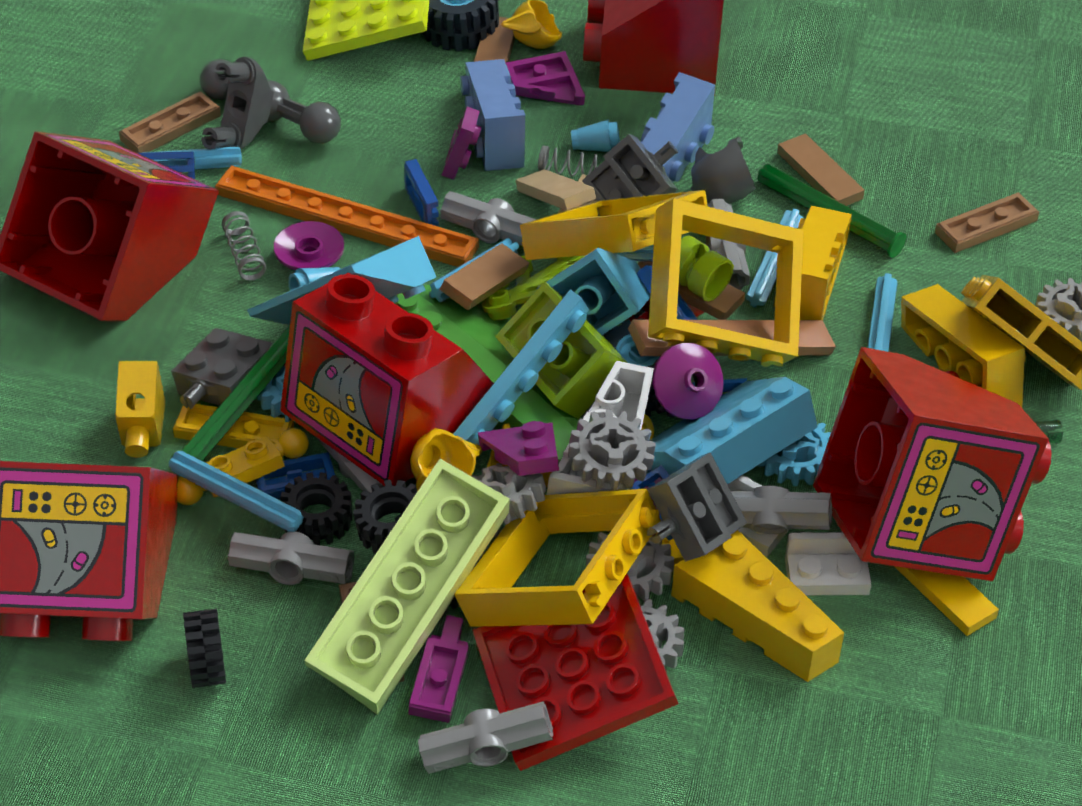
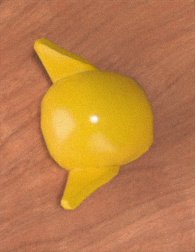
(534, 25)
(445, 446)

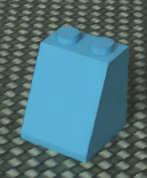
(606, 285)

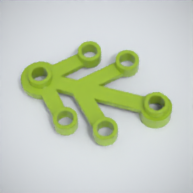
(503, 302)

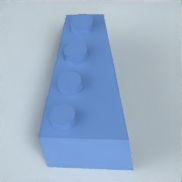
(502, 121)
(682, 121)

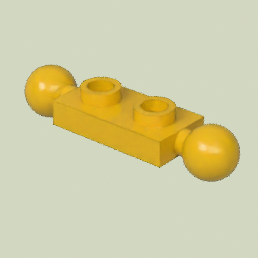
(249, 462)

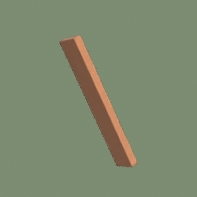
(813, 335)

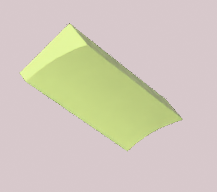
(408, 585)

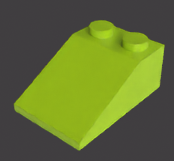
(580, 367)

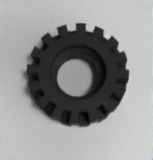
(323, 492)
(375, 506)
(204, 648)

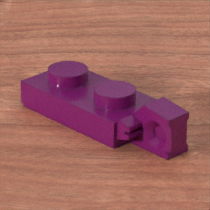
(440, 673)

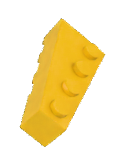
(823, 249)
(964, 342)
(760, 606)

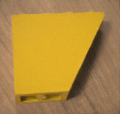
(1027, 326)

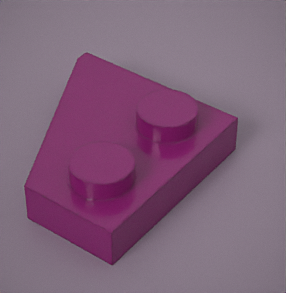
(547, 78)
(466, 134)
(524, 448)

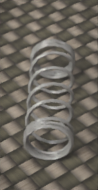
(543, 159)
(238, 231)

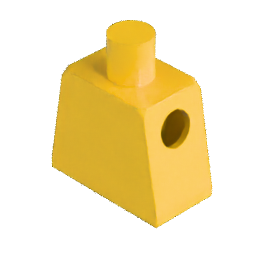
(139, 418)

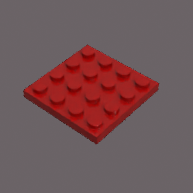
(584, 673)

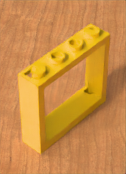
(621, 227)
(740, 229)
(487, 590)

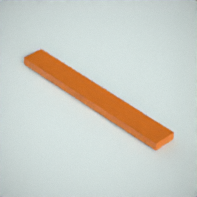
(345, 215)

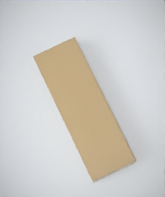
(556, 189)

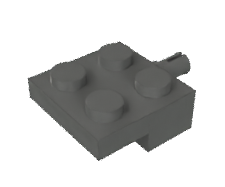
(632, 171)
(216, 366)
(695, 508)

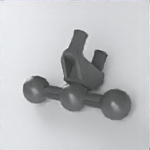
(255, 101)

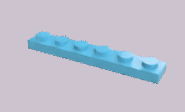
(524, 369)

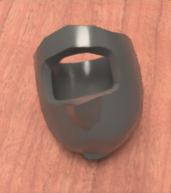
(722, 173)

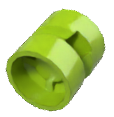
(703, 270)

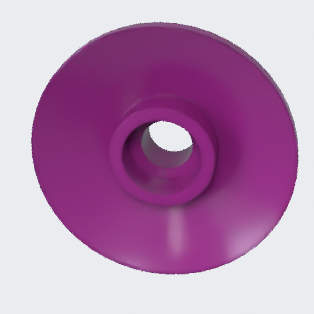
(308, 245)
(674, 384)

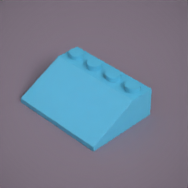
(391, 272)
(741, 429)

